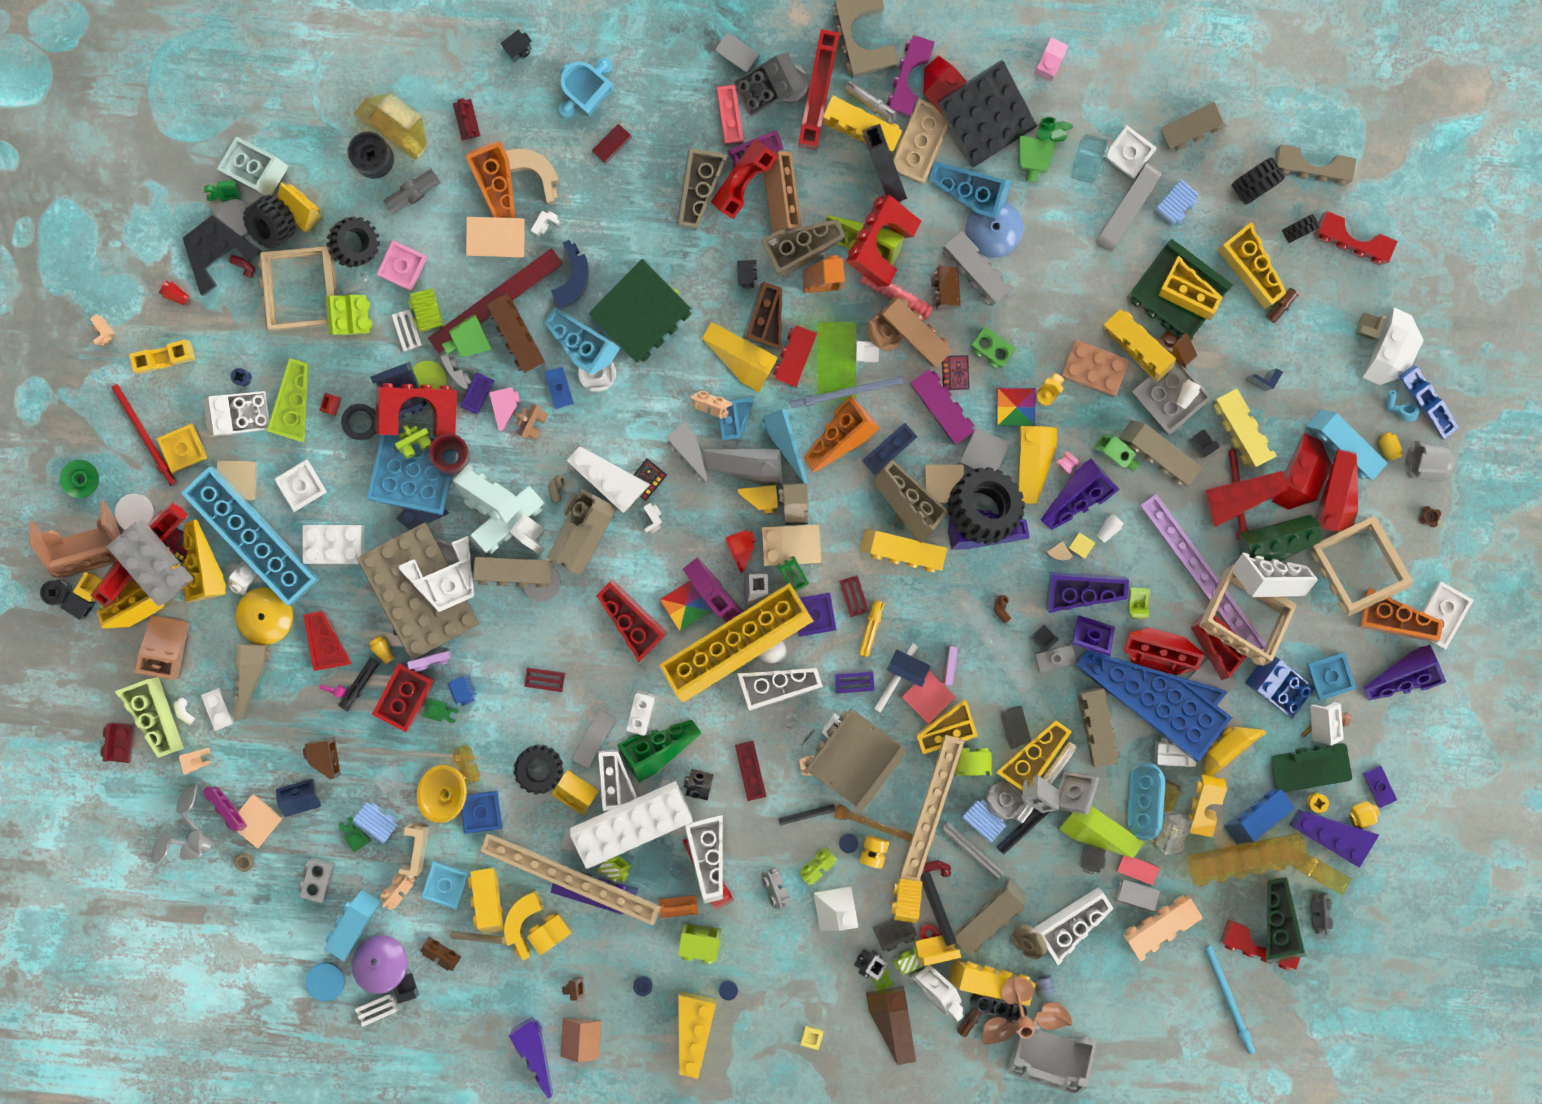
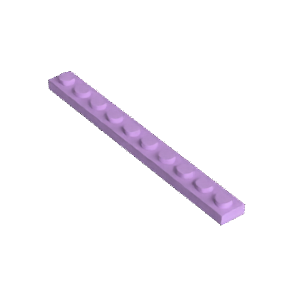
(1199, 569)

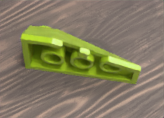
(887, 241)
(1101, 832)

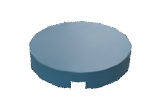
(325, 981)

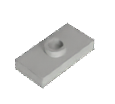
(1056, 658)

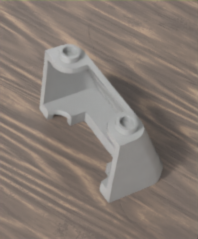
(1053, 1060)

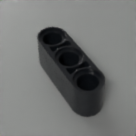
(990, 1004)

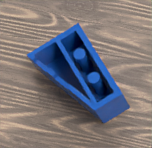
(1259, 817)

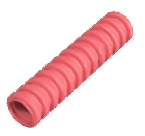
(893, 291)

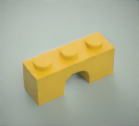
(157, 359)
(1209, 791)

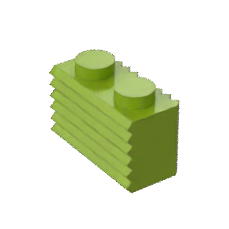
(426, 310)

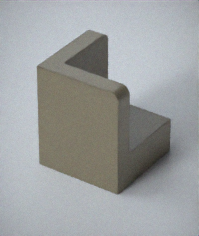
(1370, 326)

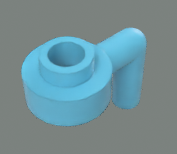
(1407, 411)

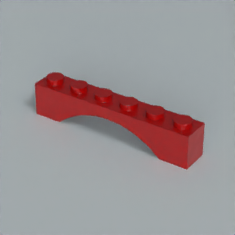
(818, 89)

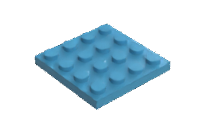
(411, 481)

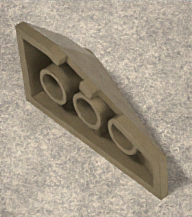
(800, 245)
(251, 663)

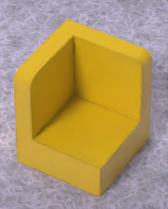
(87, 585)

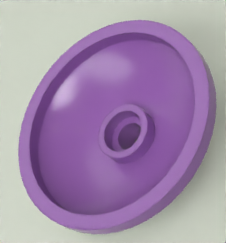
(390, 964)

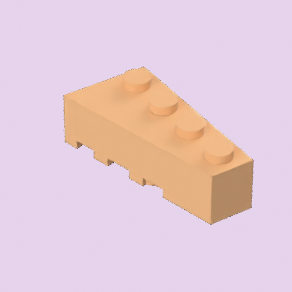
(1161, 926)

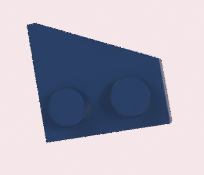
(413, 518)

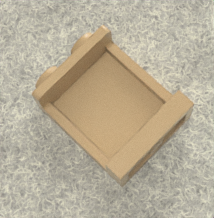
(420, 833)

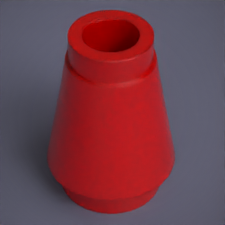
(174, 293)

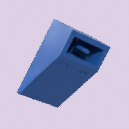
(1280, 686)

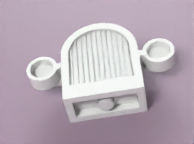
(938, 991)

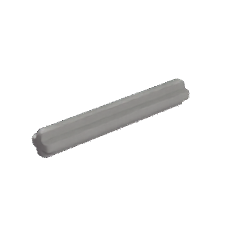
(973, 851)

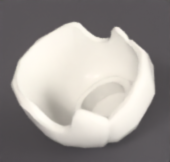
(774, 654)

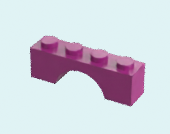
(918, 54)

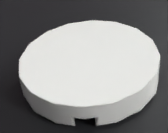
(600, 380)
(132, 509)

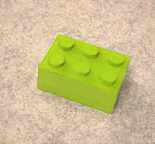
(699, 943)

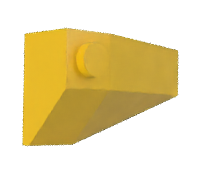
(201, 565)

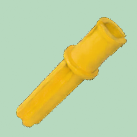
(871, 628)

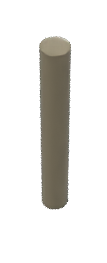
(477, 937)

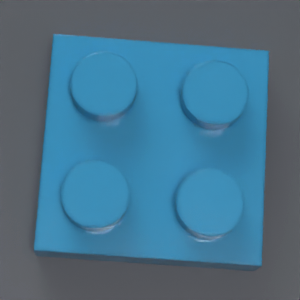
(1331, 676)

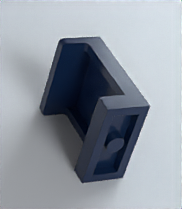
(402, 375)

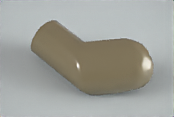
(554, 487)

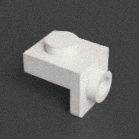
(653, 512)
(241, 578)

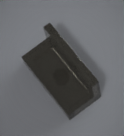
(1015, 726)

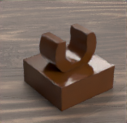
(575, 988)

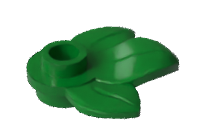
(1054, 130)

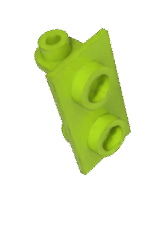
(823, 859)

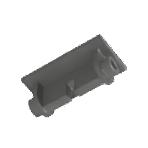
(1322, 921)

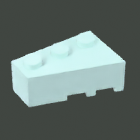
(486, 497)

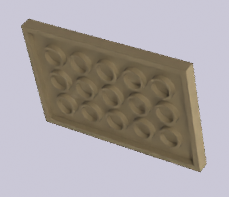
(409, 612)

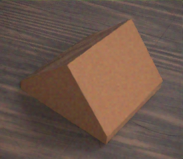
(580, 1039)

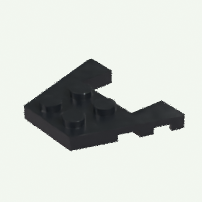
(210, 243)

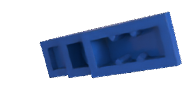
(1428, 402)

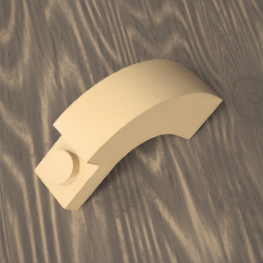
(532, 161)

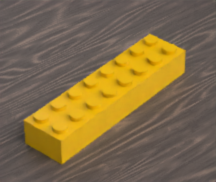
(736, 643)

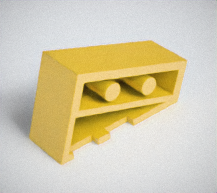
(954, 722)
(486, 901)

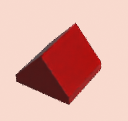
(330, 404)

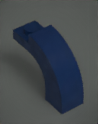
(577, 283)

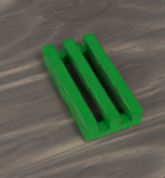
(788, 564)

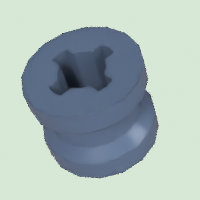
(1044, 985)

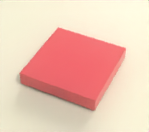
(928, 699)

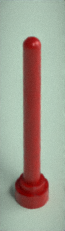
(1236, 478)

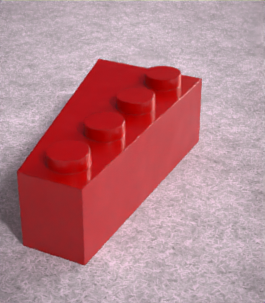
(1239, 497)
(631, 620)

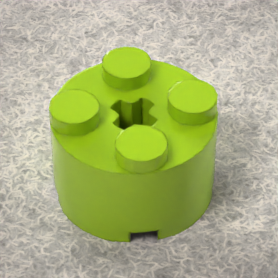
(974, 763)

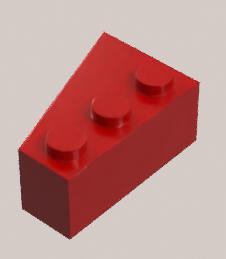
(1222, 657)

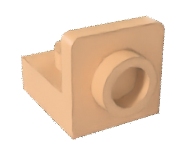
(102, 327)

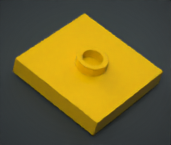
(182, 448)

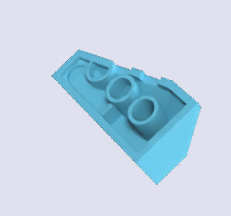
(781, 433)

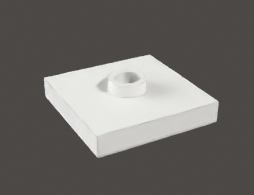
(1130, 152)
(300, 485)

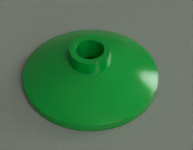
(70, 478)

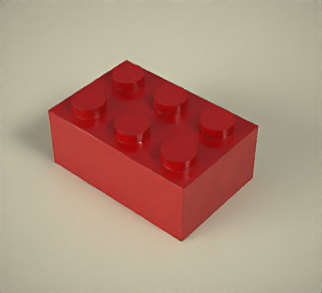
(403, 697)

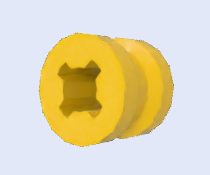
(1314, 800)

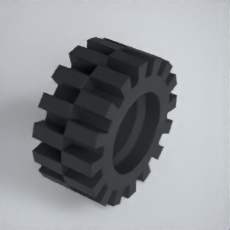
(1300, 228)

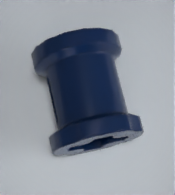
(246, 379)

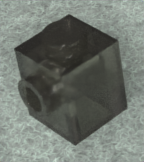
(1092, 859)

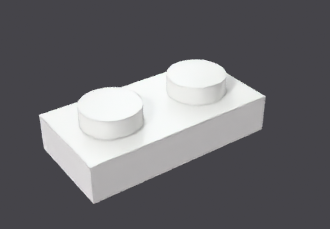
(217, 709)

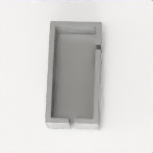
(150, 562)

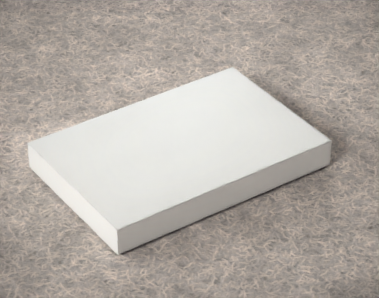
(1448, 607)

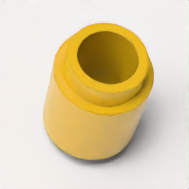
(1390, 446)

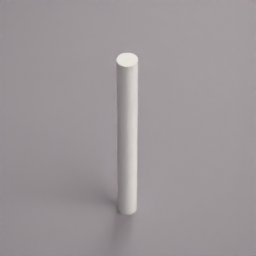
(893, 683)

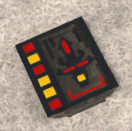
(651, 474)

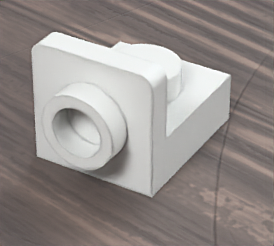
(541, 223)

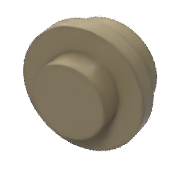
(244, 861)

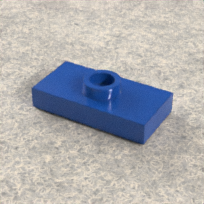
(559, 388)

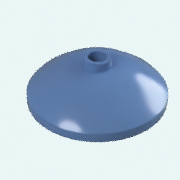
(995, 242)

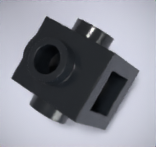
(698, 784)
(870, 964)

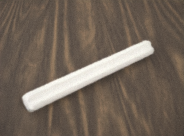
(1050, 776)

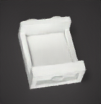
(641, 712)

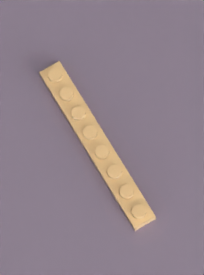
(931, 808)

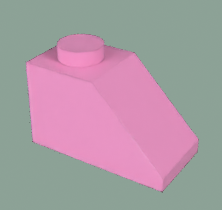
(1051, 59)
(504, 406)

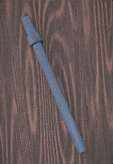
(809, 400)

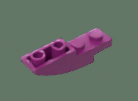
(711, 590)

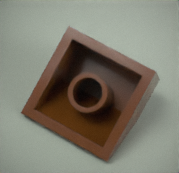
(323, 757)

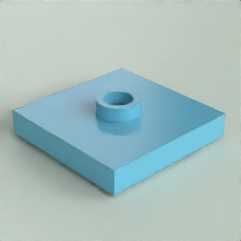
(445, 885)

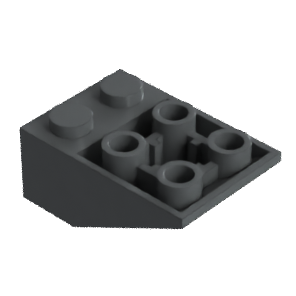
(769, 83)

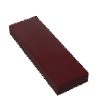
(750, 770)

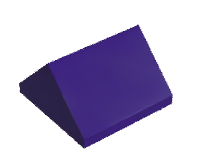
(1093, 635)

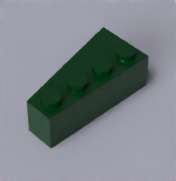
(1281, 539)
(1283, 930)

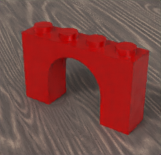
(864, 252)
(391, 398)

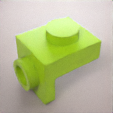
(1139, 602)

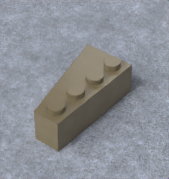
(698, 184)
(1160, 452)
(910, 500)
(795, 503)
(512, 571)
(1097, 726)

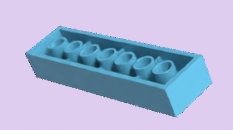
(250, 535)

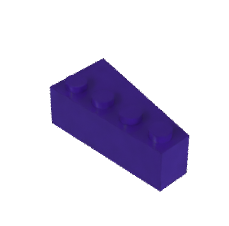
(1080, 590)

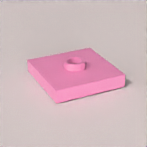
(402, 265)

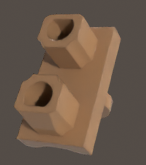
(527, 428)

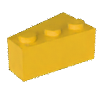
(1190, 291)

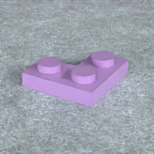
(423, 662)

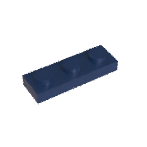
(889, 448)

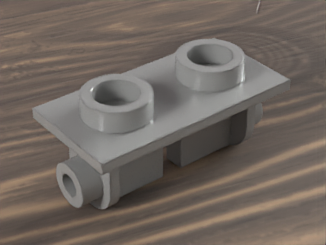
(771, 881)

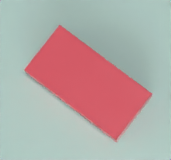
(1138, 869)

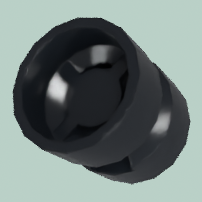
(55, 592)

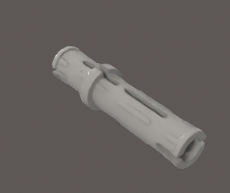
(876, 105)

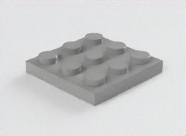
(1161, 398)

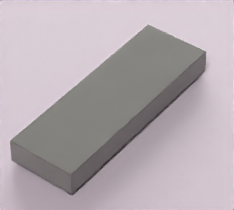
(593, 738)

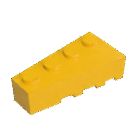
(1139, 344)
(981, 979)

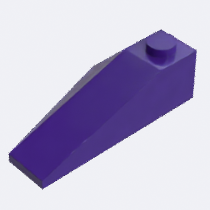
(1084, 489)
(958, 541)
(1413, 671)
(529, 1043)

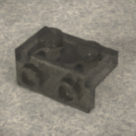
(893, 933)

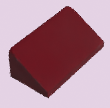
(611, 143)

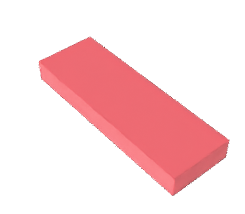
(730, 114)

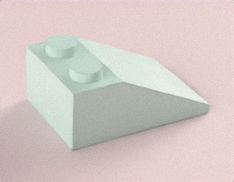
(252, 167)

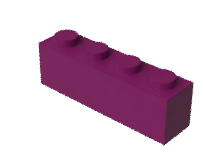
(941, 406)

